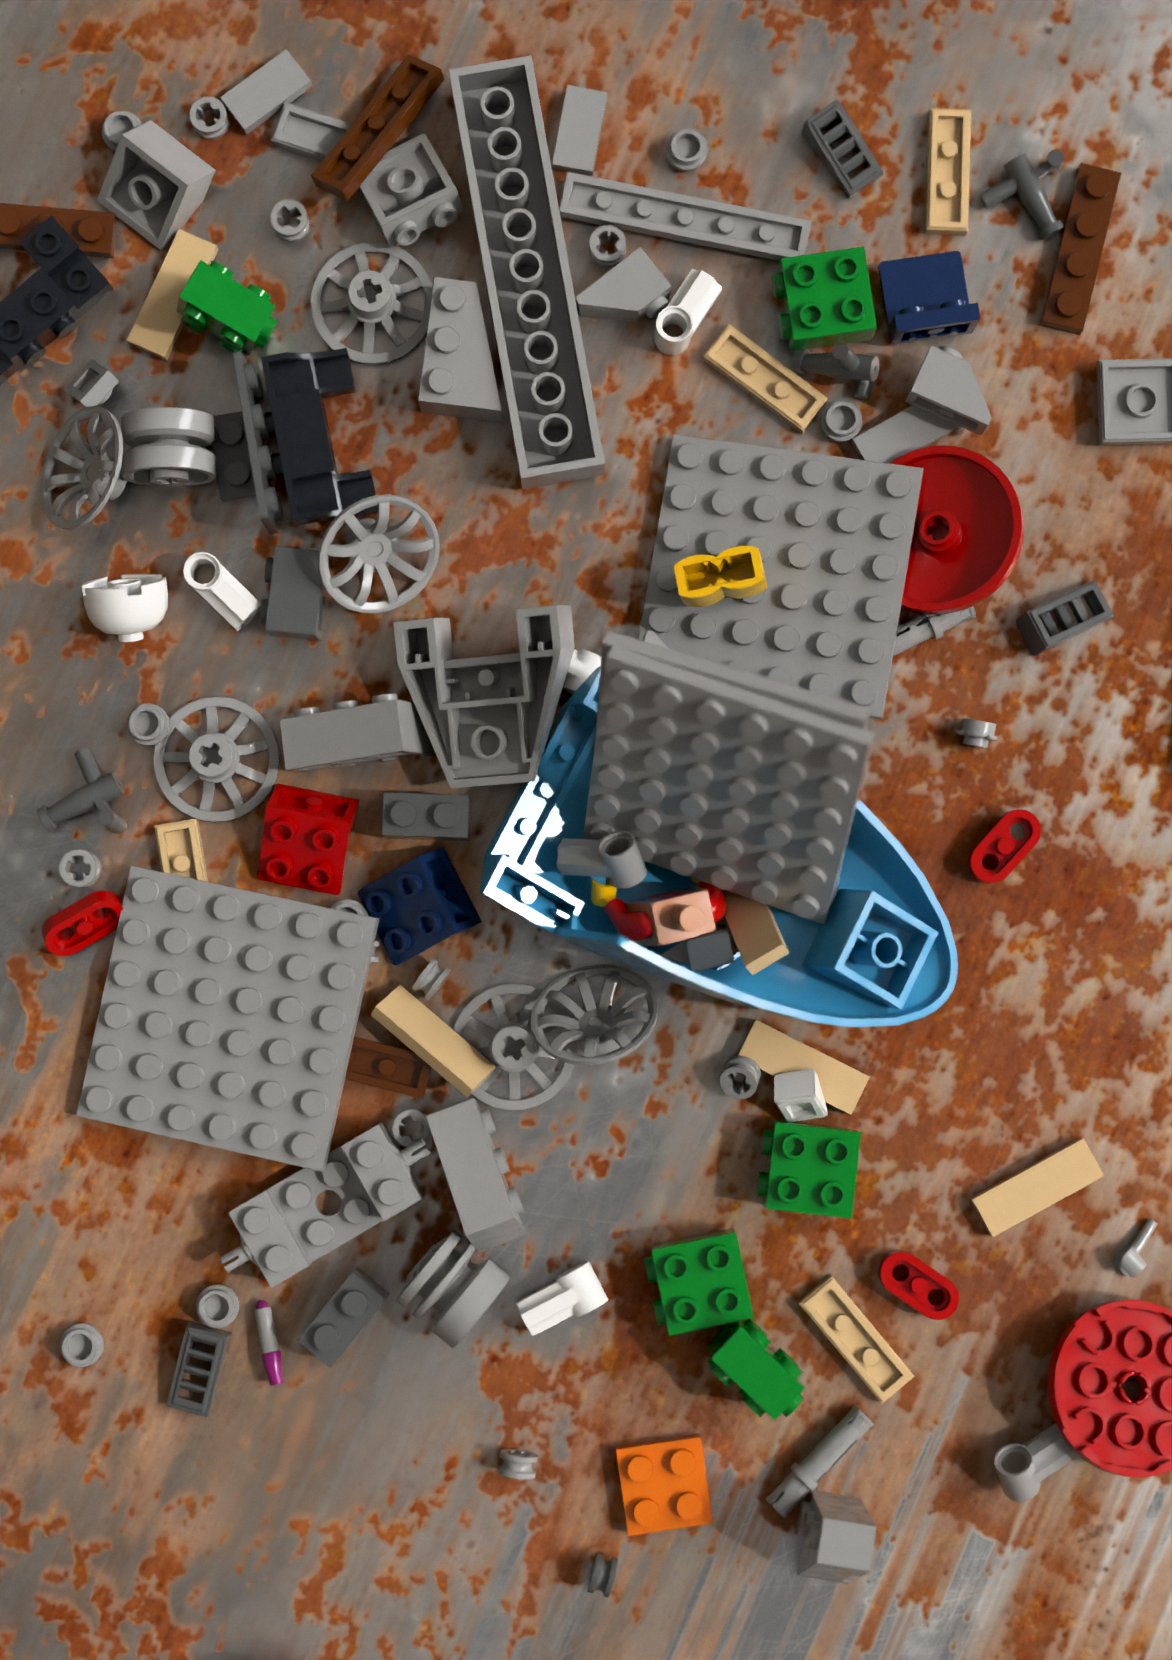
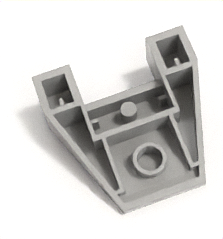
(488, 711)

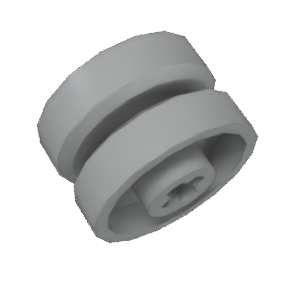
(168, 447)

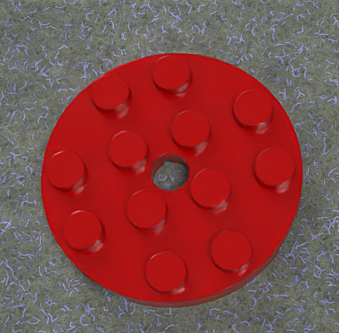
(1087, 1394)

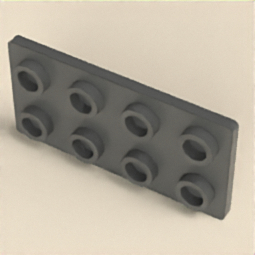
(241, 457)

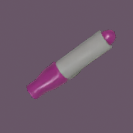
(267, 1335)

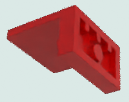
(306, 838)

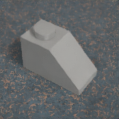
(626, 291)
(950, 390)

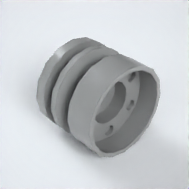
(452, 1288)

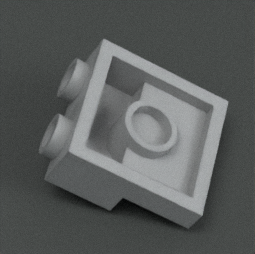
(411, 192)

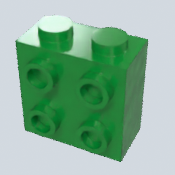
(825, 299)
(227, 308)
(809, 1169)
(699, 1282)
(766, 1378)

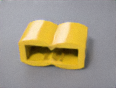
(708, 578)

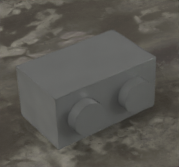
(295, 594)
(426, 816)
(343, 1317)

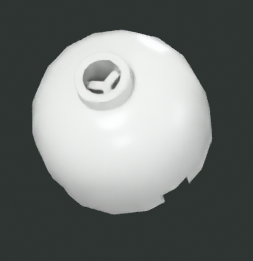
(126, 604)

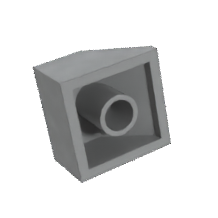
(154, 183)

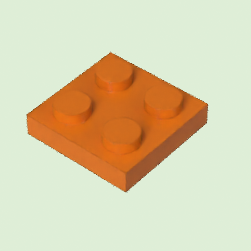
(664, 1484)

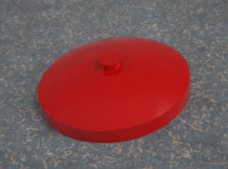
(963, 530)

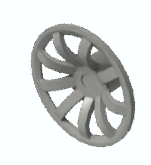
(372, 301)
(97, 473)
(374, 549)
(216, 759)
(597, 1024)
(514, 1047)

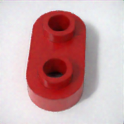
(1003, 847)
(83, 923)
(917, 1285)

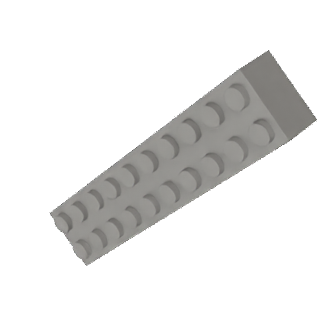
(527, 272)

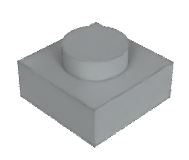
(92, 385)

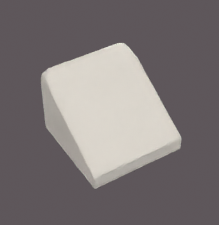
(799, 1095)

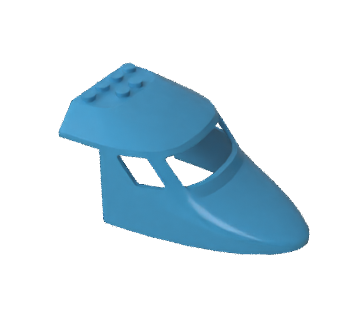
(872, 963)

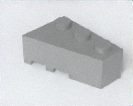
(457, 356)
(353, 734)
(476, 1175)
(835, 1537)

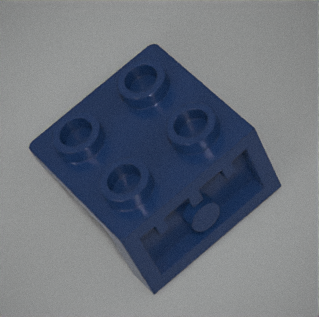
(926, 298)
(419, 905)

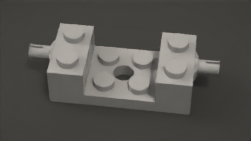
(288, 1231)

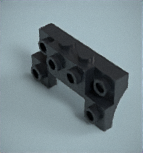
(49, 300)
(300, 424)

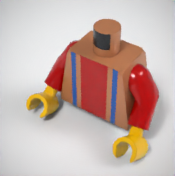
(662, 916)

